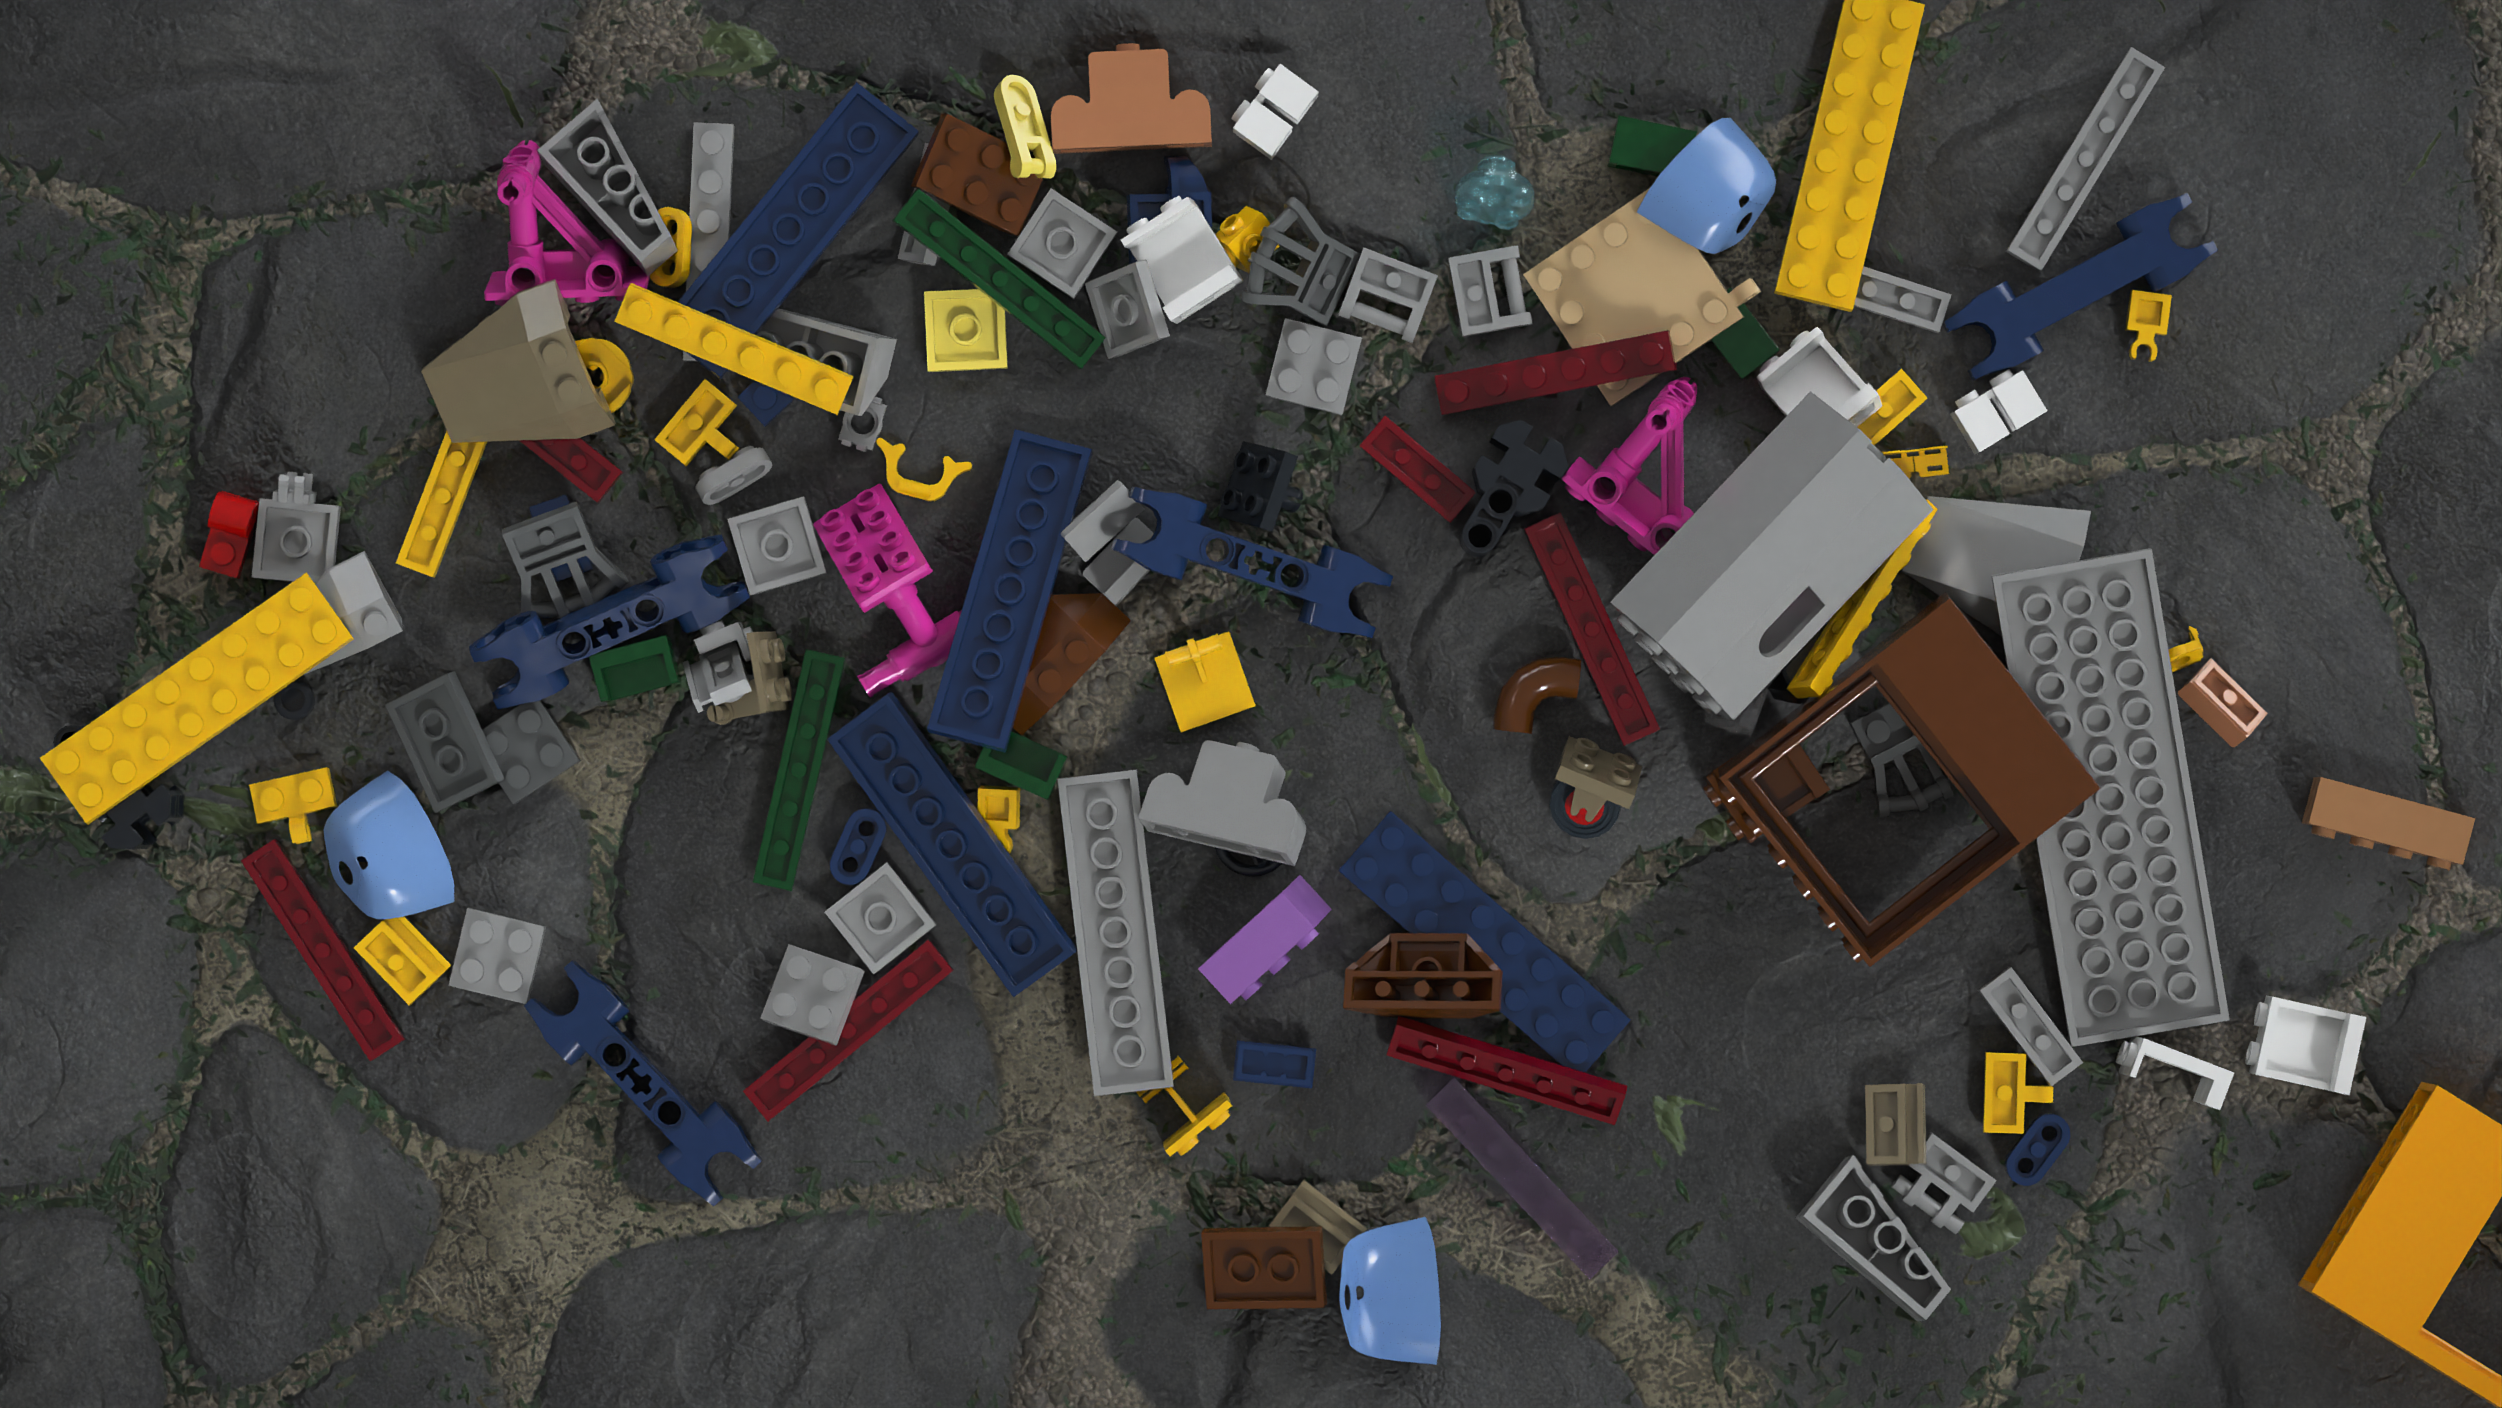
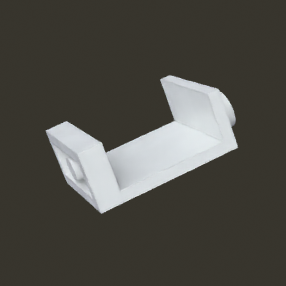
(1183, 258)

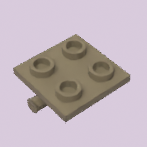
(769, 687)

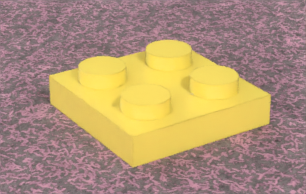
(964, 331)

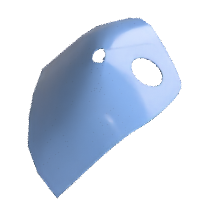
(1703, 185)
(402, 850)
(1401, 1293)

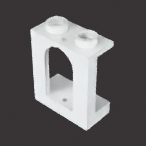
(2213, 1081)

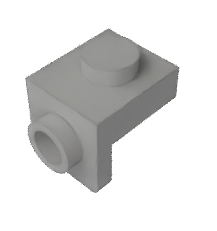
(719, 635)

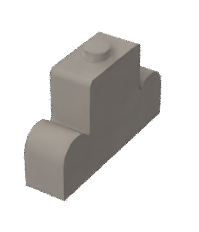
(1228, 804)

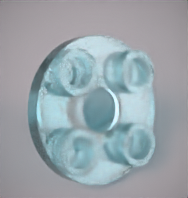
(1494, 193)

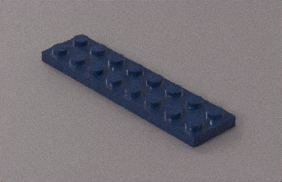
(800, 214)
(1009, 591)
(952, 844)
(1537, 986)

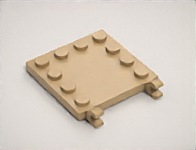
(1634, 282)

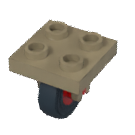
(1592, 788)

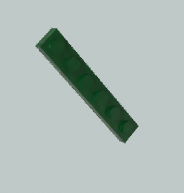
(998, 278)
(799, 770)

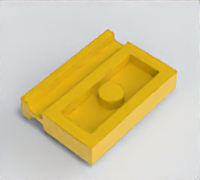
(402, 957)

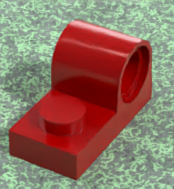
(231, 532)

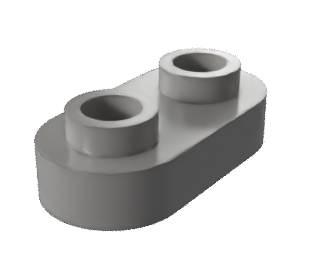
(724, 481)

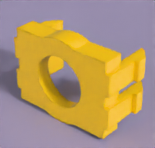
(2187, 653)

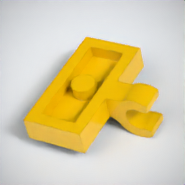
(697, 424)
(293, 799)
(2007, 1093)

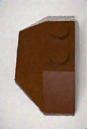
(1070, 642)
(1424, 978)

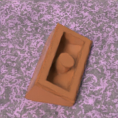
(2222, 703)

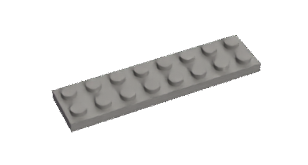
(1115, 933)

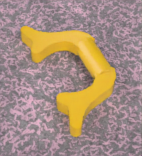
(915, 488)

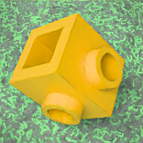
(1241, 235)

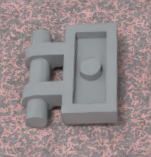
(1952, 1174)

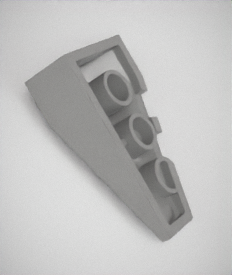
(840, 346)
(361, 605)

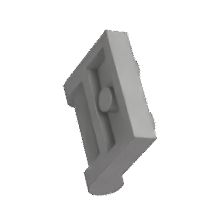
(1392, 282)
(1476, 292)

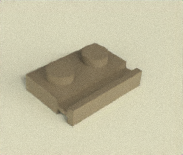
(1895, 1124)
(1310, 1209)

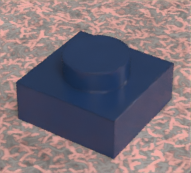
(764, 401)

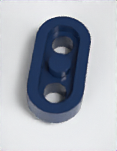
(858, 846)
(2039, 1151)

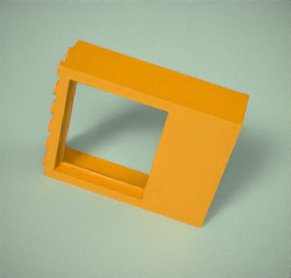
(2413, 1229)

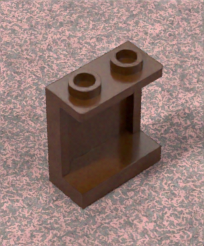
(1788, 783)

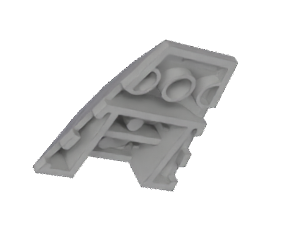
(1987, 539)

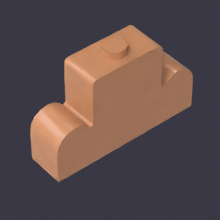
(1130, 107)

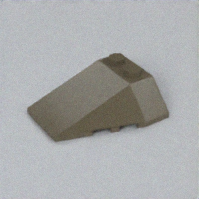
(518, 376)

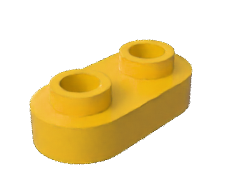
(682, 257)

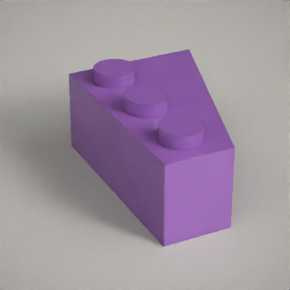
(1265, 941)

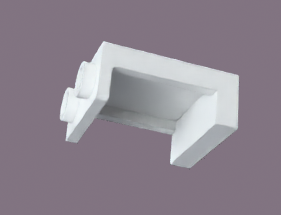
(1817, 368)
(2305, 1044)

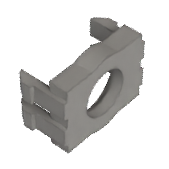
(863, 441)
(295, 489)

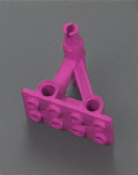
(576, 270)
(1629, 500)
(881, 566)

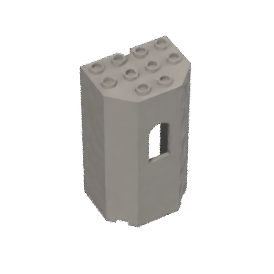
(1770, 557)

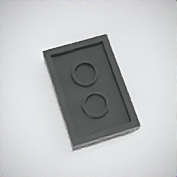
(444, 742)

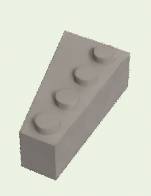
(603, 180)
(1867, 1234)

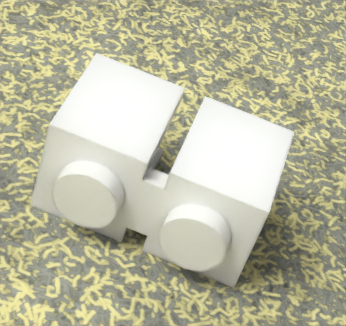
(1285, 94)
(2013, 398)

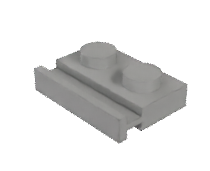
(717, 676)

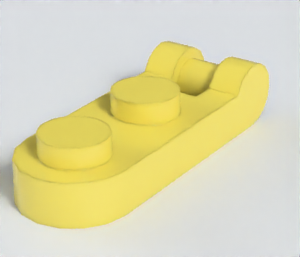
(1024, 128)

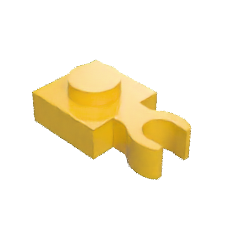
(2147, 316)
(1000, 810)

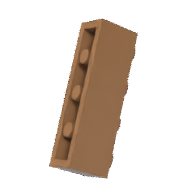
(2387, 821)

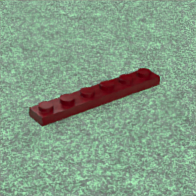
(1555, 372)
(1592, 629)
(323, 950)
(866, 1018)
(1507, 1070)

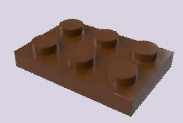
(975, 176)
(1264, 1267)

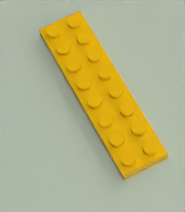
(1849, 151)
(196, 698)

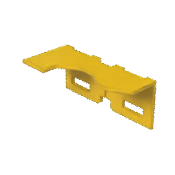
(1922, 461)

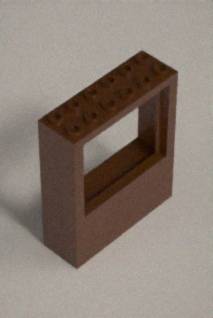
(1975, 729)

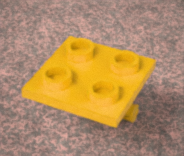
(1204, 681)
(1186, 1136)

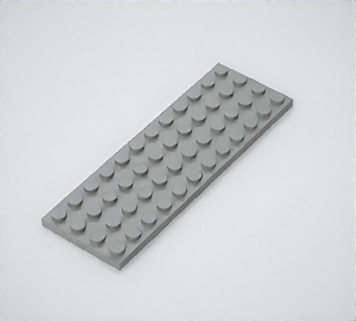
(2129, 860)

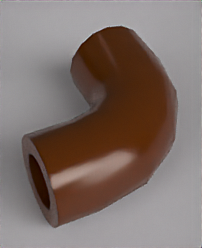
(1530, 686)

